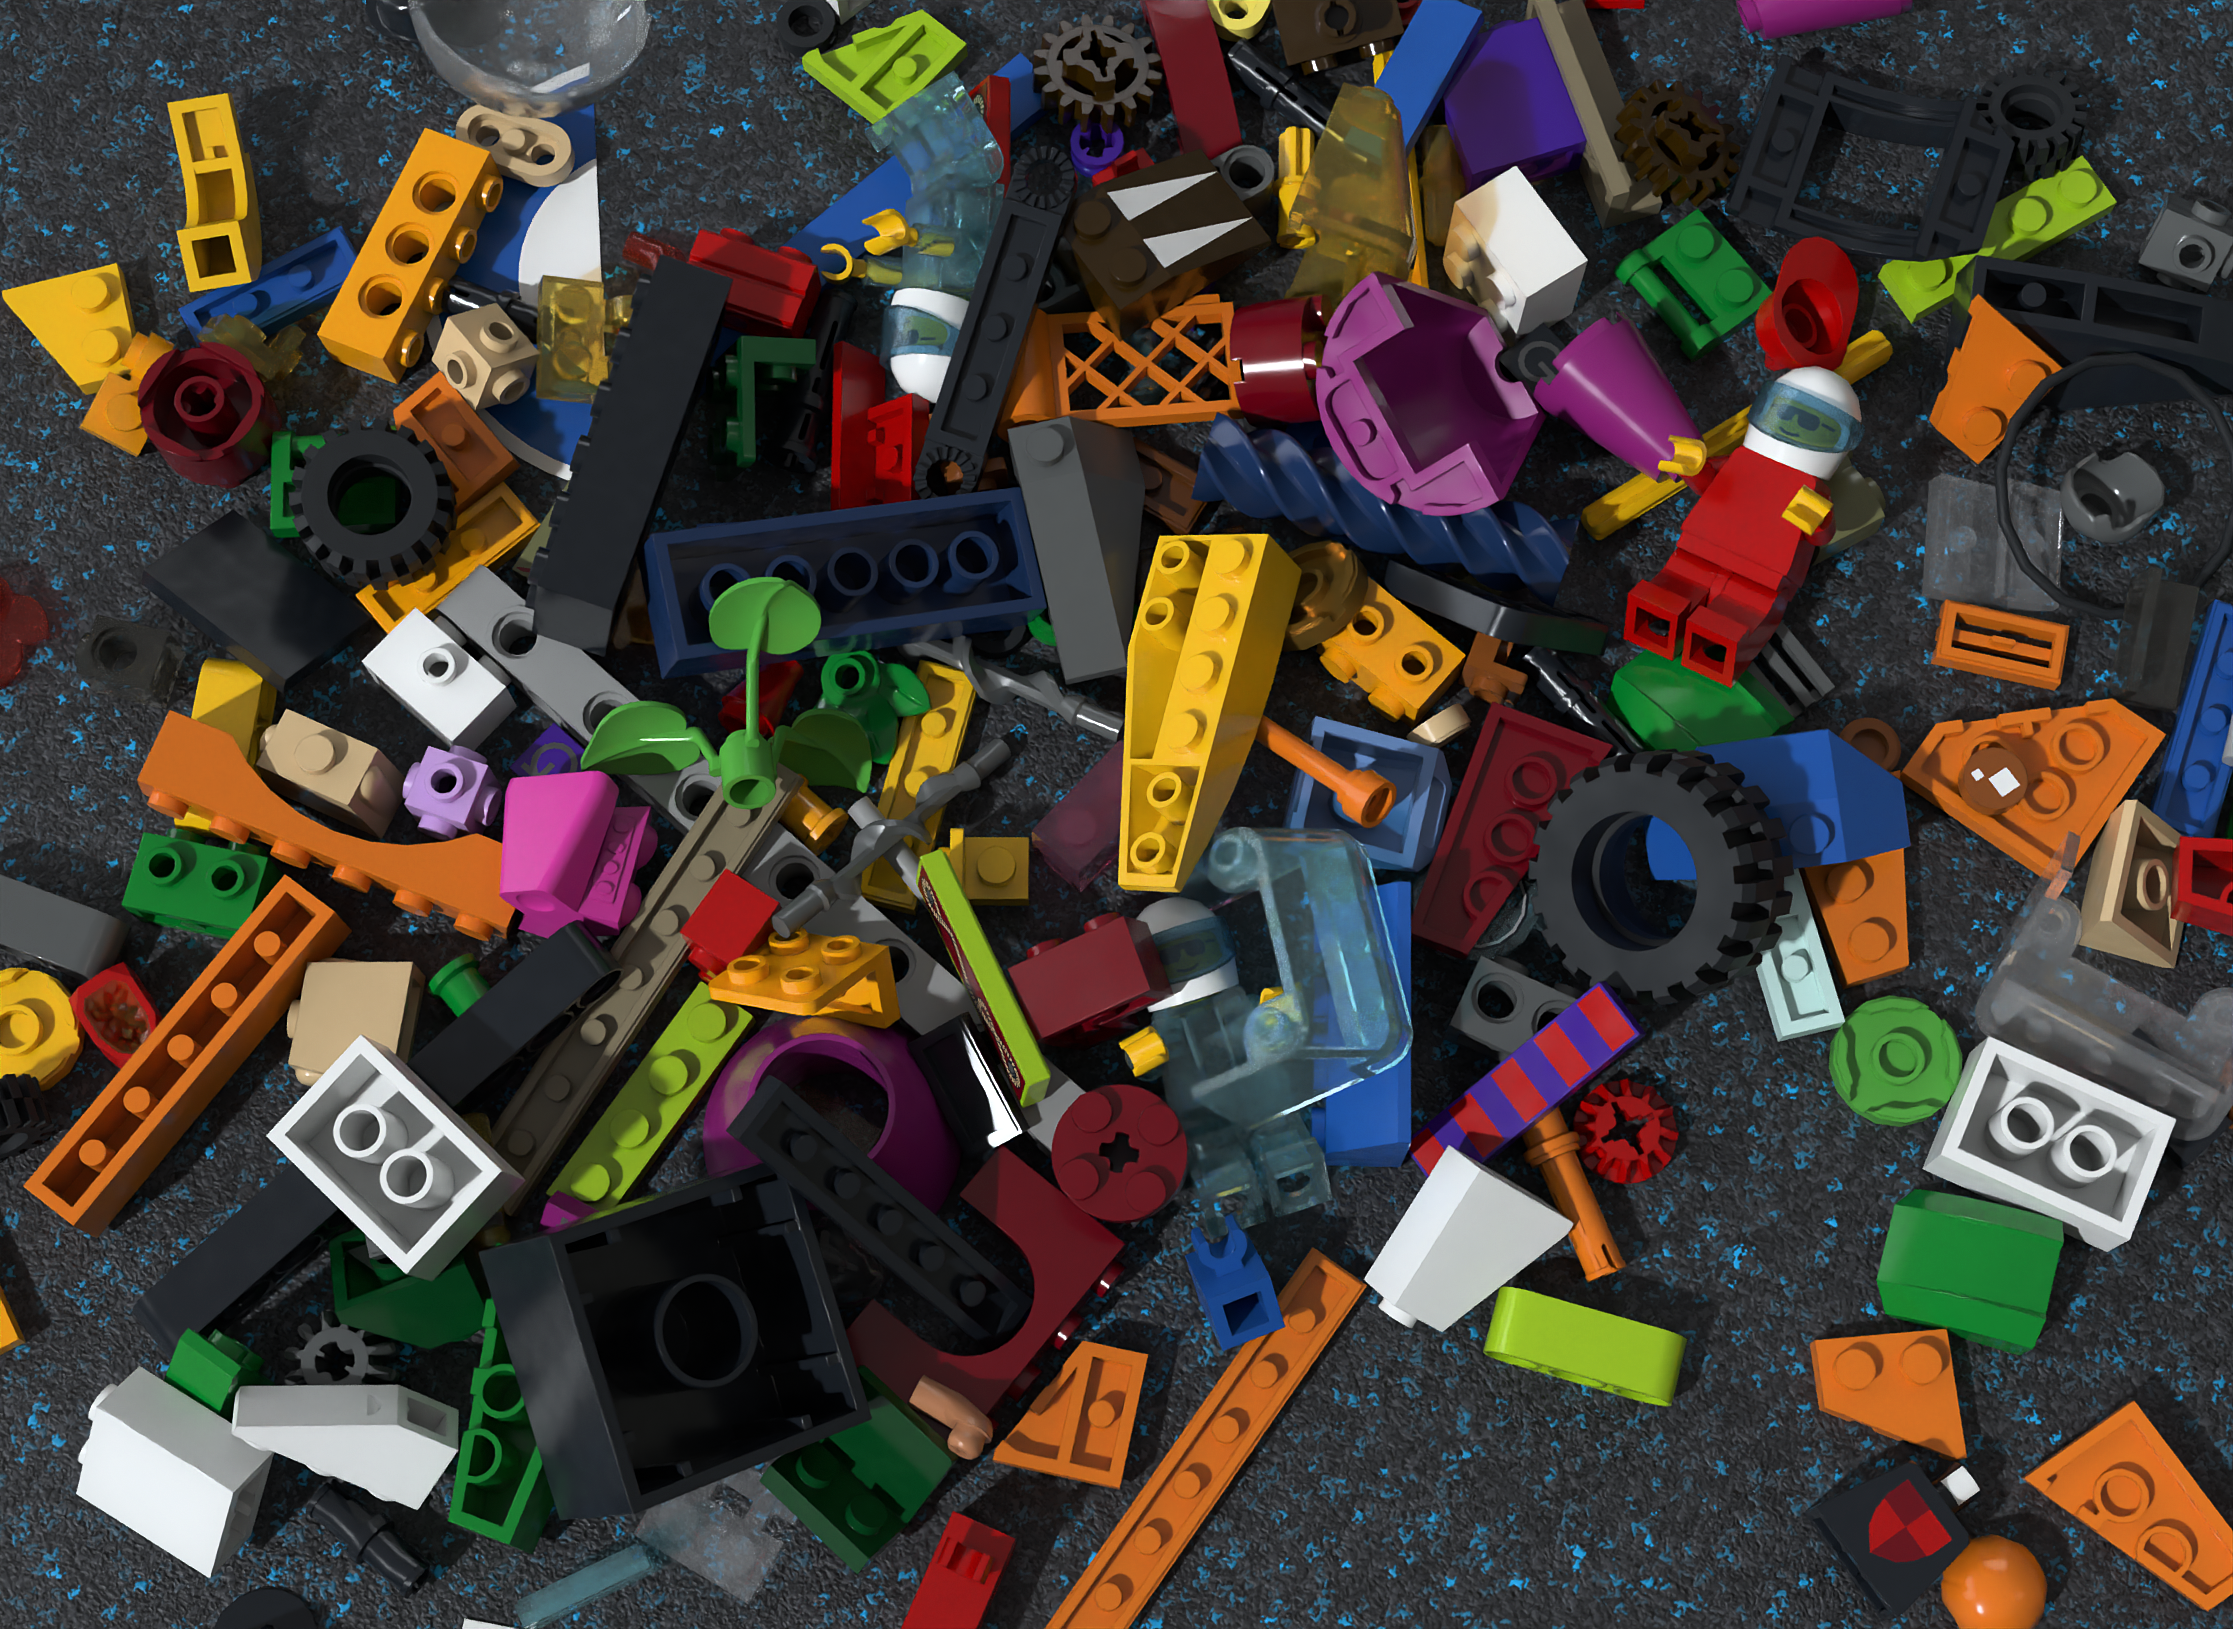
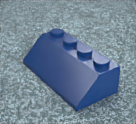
(1372, 1118)

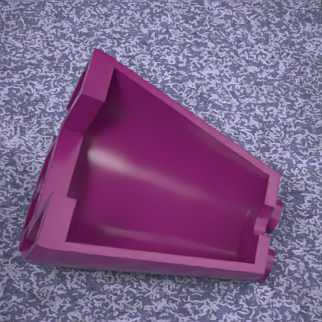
(1421, 399)

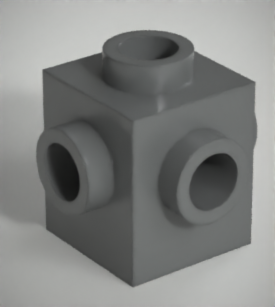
(2187, 223)

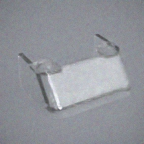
(2085, 1019)

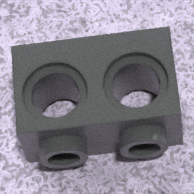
(1528, 1002)

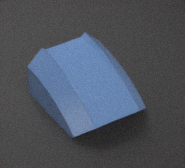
(1423, 784)

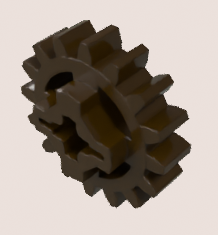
(1096, 73)
(1677, 143)

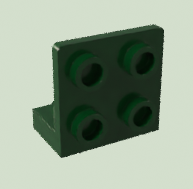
(745, 371)
(864, 1481)

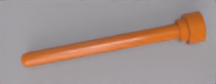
(1363, 795)

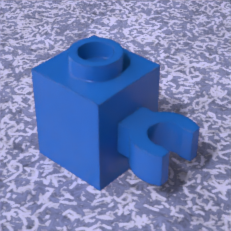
(1233, 1286)

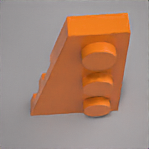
(1862, 914)
(2143, 1502)

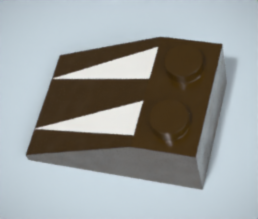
(1156, 239)

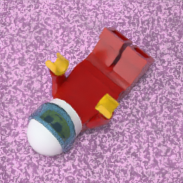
(1752, 527)

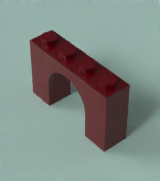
(1068, 1261)

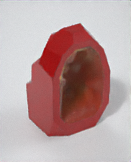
(116, 1012)

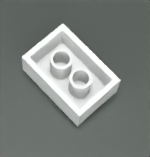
(2050, 1143)
(395, 1158)

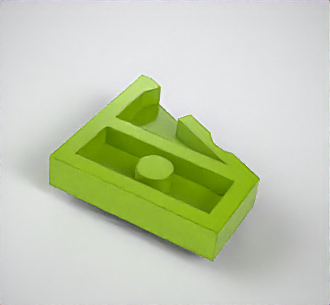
(888, 63)

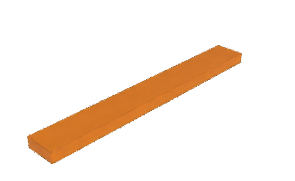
(1210, 1451)

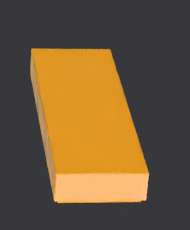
(485, 534)

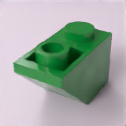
(214, 1370)

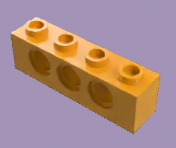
(435, 173)

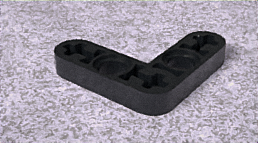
(1496, 616)

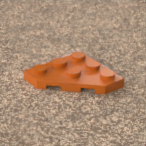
(2075, 768)

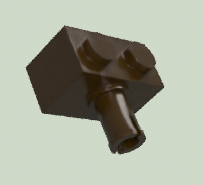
(1321, 29)

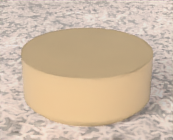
(1442, 727)

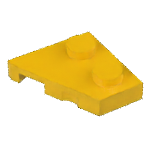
(80, 322)

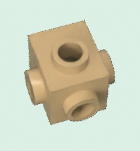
(485, 357)

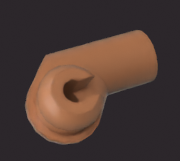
(955, 1411)

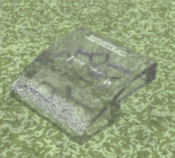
(1969, 554)

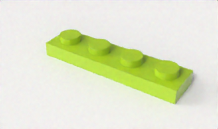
(2017, 231)
(654, 1101)

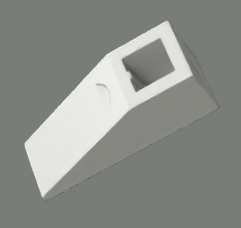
(363, 1434)

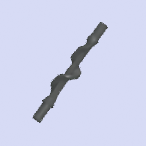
(1002, 686)
(883, 834)

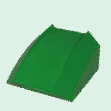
(1683, 709)
(1970, 1268)

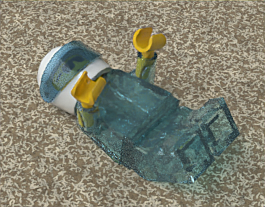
(943, 231)
(1201, 1037)

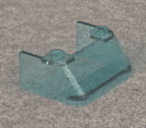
(1335, 962)

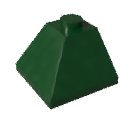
(404, 1307)

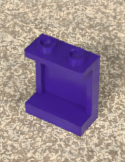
(1511, 108)

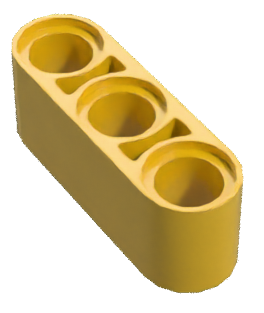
(238, 703)

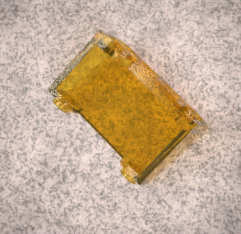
(1356, 199)

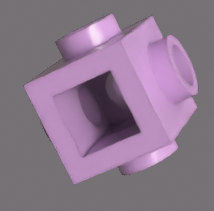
(462, 810)

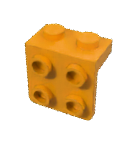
(814, 978)

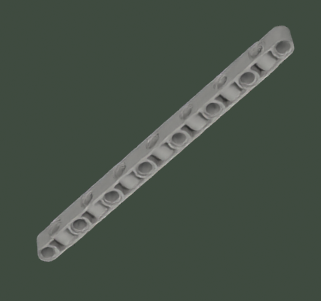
(582, 693)

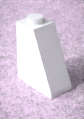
(1461, 1242)

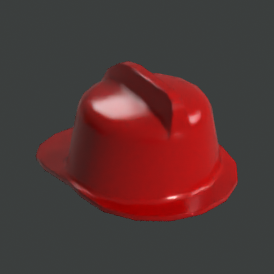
(1810, 309)

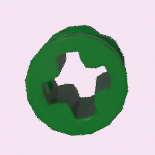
(459, 983)

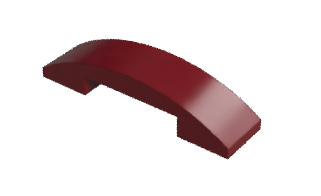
(1194, 75)

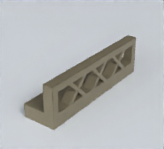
(1596, 102)

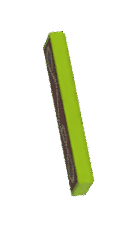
(983, 978)

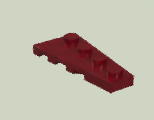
(1493, 824)

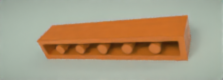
(187, 1058)

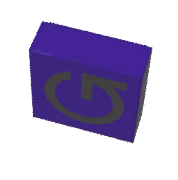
(550, 754)

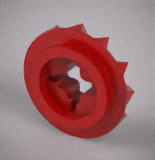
(1617, 1159)

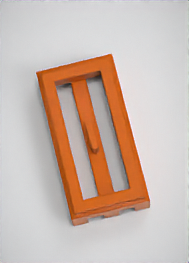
(1994, 666)

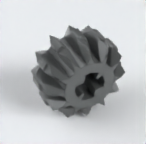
(339, 1338)

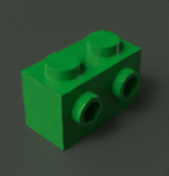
(198, 885)

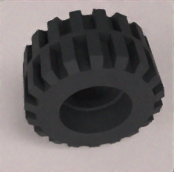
(364, 455)

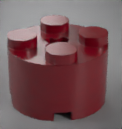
(1279, 353)
(208, 414)
(1097, 1122)

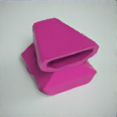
(573, 852)

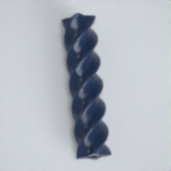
(1275, 477)

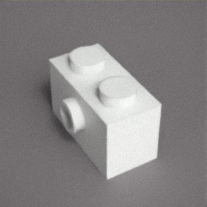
(440, 681)

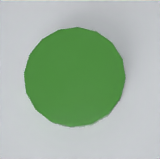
(1895, 1061)

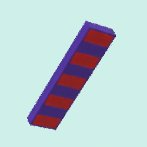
(1531, 1080)

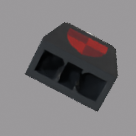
(1897, 1532)

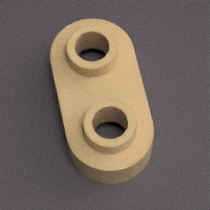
(519, 145)

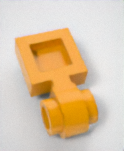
(115, 409)

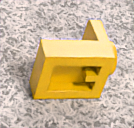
(991, 868)

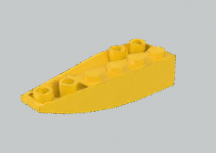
(1196, 694)

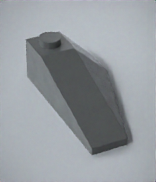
(1085, 528)

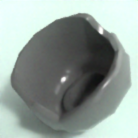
(2111, 497)

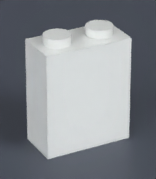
(172, 1471)

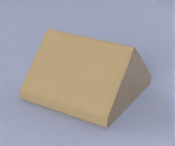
(2130, 888)

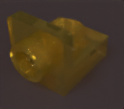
(248, 339)

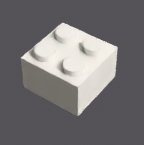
(1513, 256)

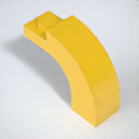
(223, 220)

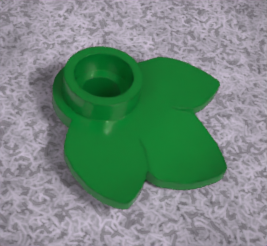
(876, 699)

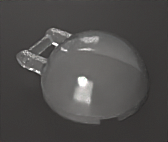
(532, 53)

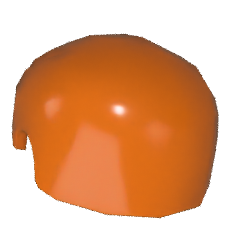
(1995, 1586)

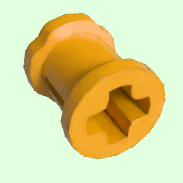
(813, 819)

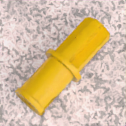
(1295, 155)

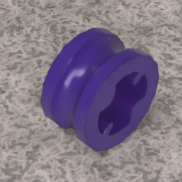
(1081, 158)

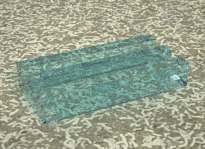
(586, 1586)

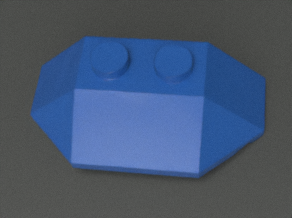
(1820, 786)

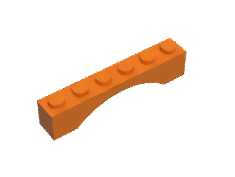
(207, 775)

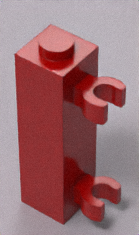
(961, 1576)

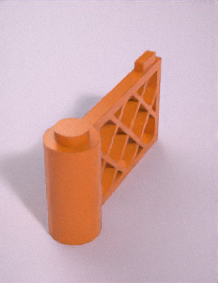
(1042, 385)

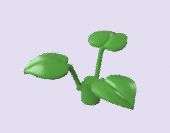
(820, 745)

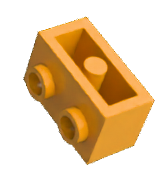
(1392, 657)

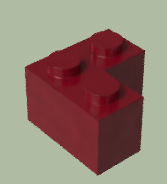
(1092, 984)

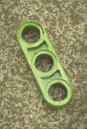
(1585, 1346)

